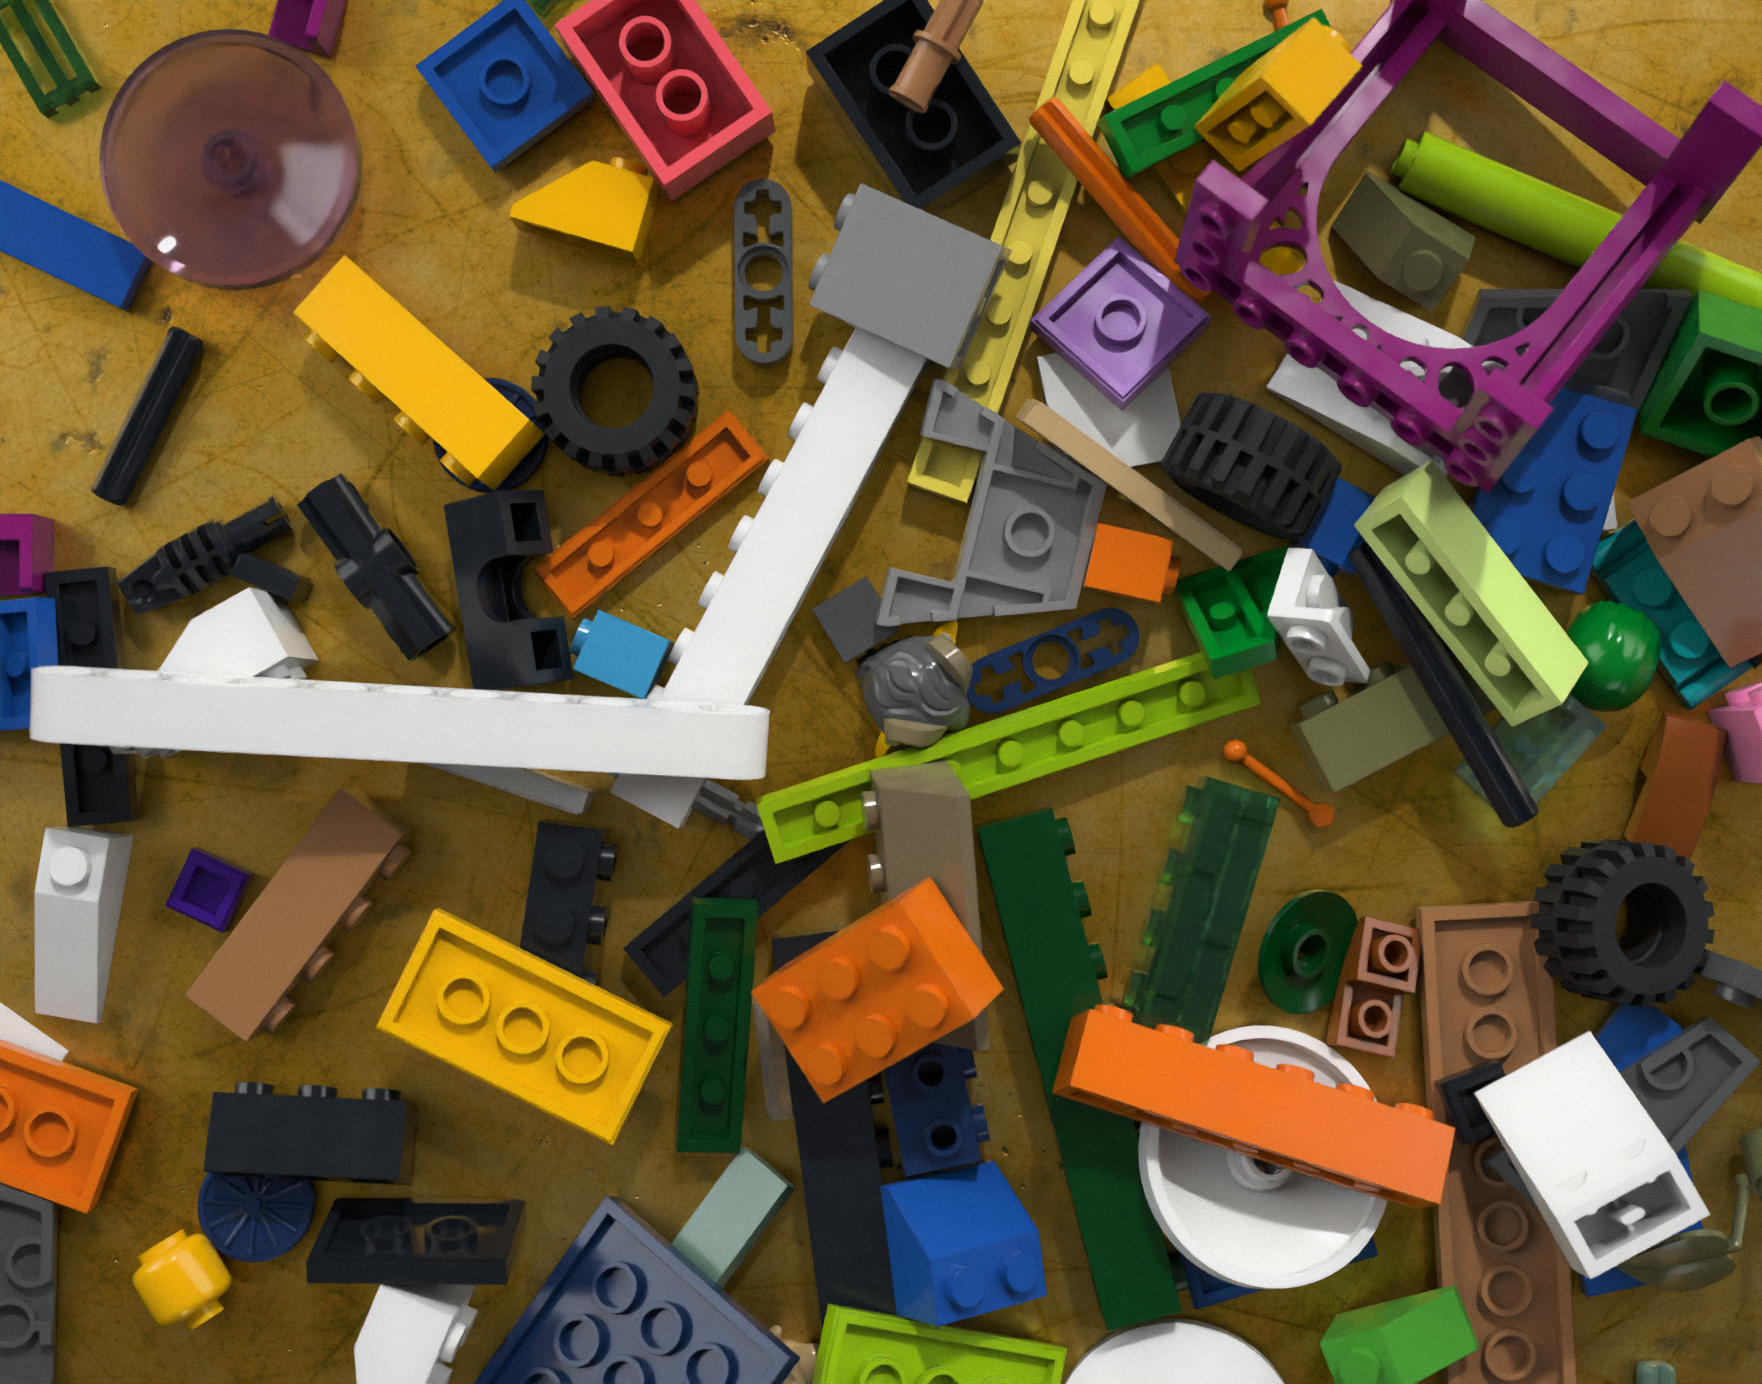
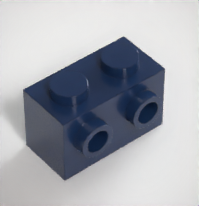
(934, 1110)

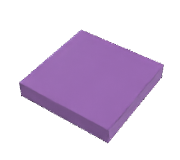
(1120, 323)

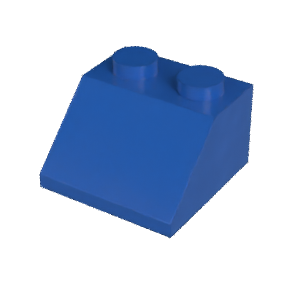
(960, 1245)

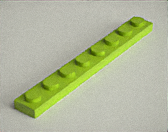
(1015, 747)

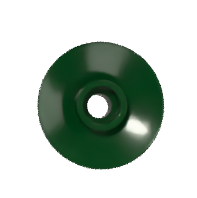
(1306, 951)

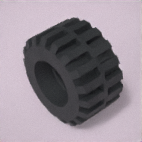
(582, 349)
(1251, 465)
(1663, 931)

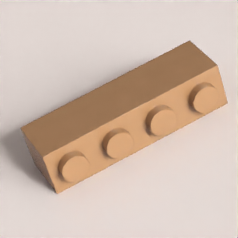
(300, 914)

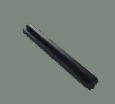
(1446, 690)

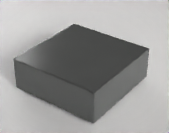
(850, 620)

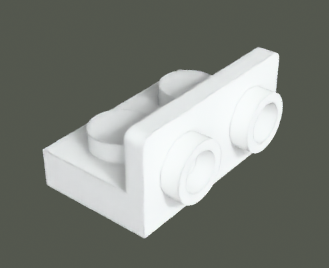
(1315, 621)

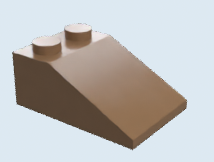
(1710, 544)

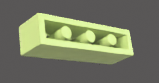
(1472, 594)

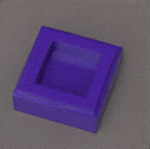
(209, 889)

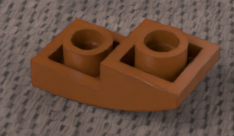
(1679, 784)
(1371, 987)

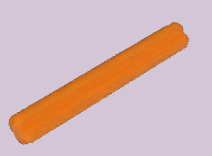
(1111, 191)

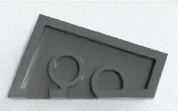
(1620, 363)
(27, 1287)

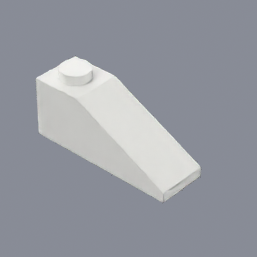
(77, 918)

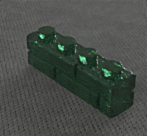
(1202, 907)

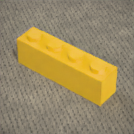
(418, 374)

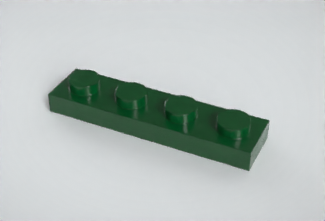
(716, 1025)

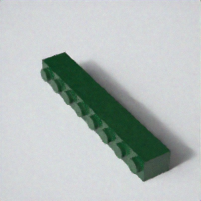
(1055, 982)

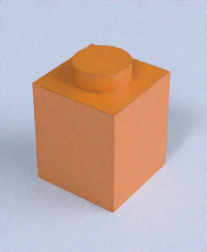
(1131, 565)

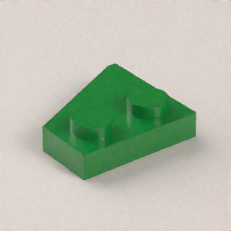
(1231, 611)

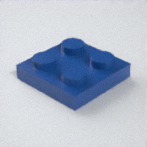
(506, 82)

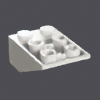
(1321, 399)
(239, 637)
(1590, 1156)
(413, 1333)

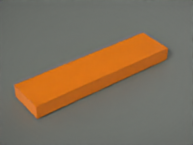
(651, 515)

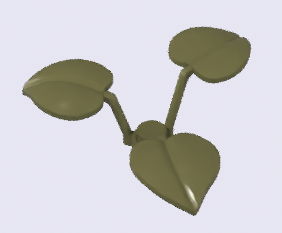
(1702, 1255)

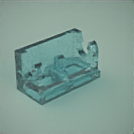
(1542, 746)

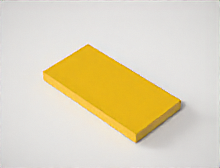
(524, 1026)

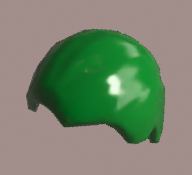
(1621, 655)

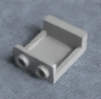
(907, 276)

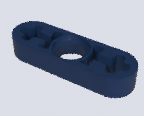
(1100, 658)

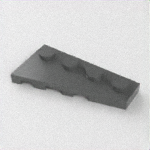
(1675, 1084)

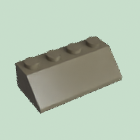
(923, 832)

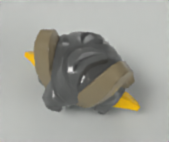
(916, 688)

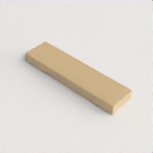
(1129, 483)

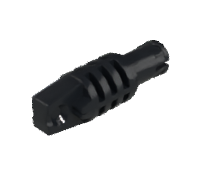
(201, 556)

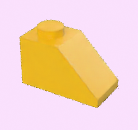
(594, 208)

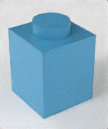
(620, 654)

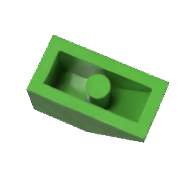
(1399, 1339)

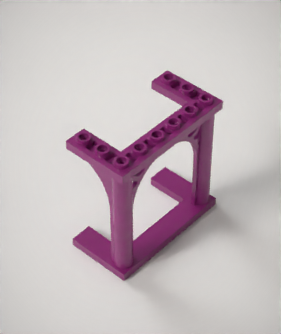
(1233, 218)

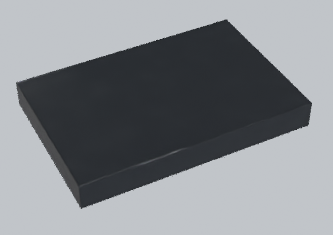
(417, 1241)

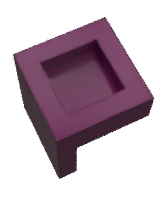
(308, 24)
(25, 553)

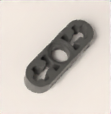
(779, 227)

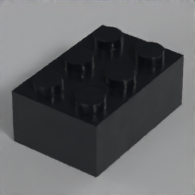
(915, 155)

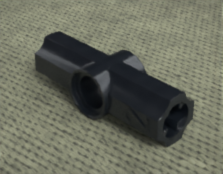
(376, 567)

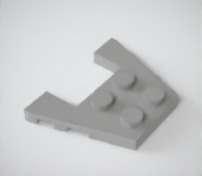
(1024, 526)

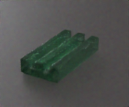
(67, 90)

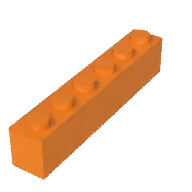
(1254, 1108)

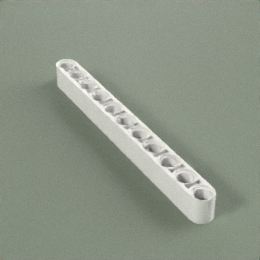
(397, 723)

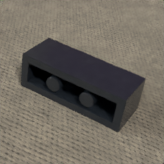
(311, 1135)

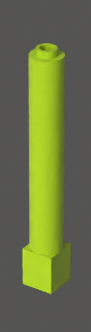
(1550, 216)

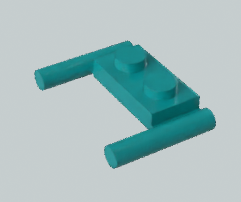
(1635, 577)

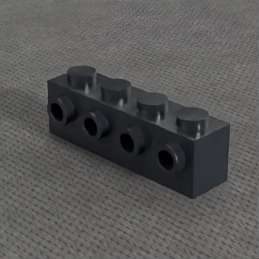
(565, 895)

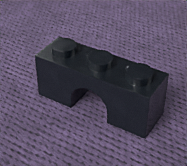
(490, 548)

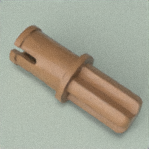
(934, 52)

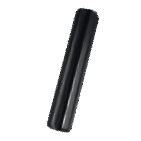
(147, 416)

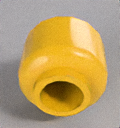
(182, 1280)

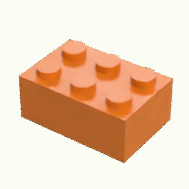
(878, 990)

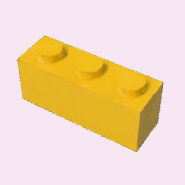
(1279, 94)

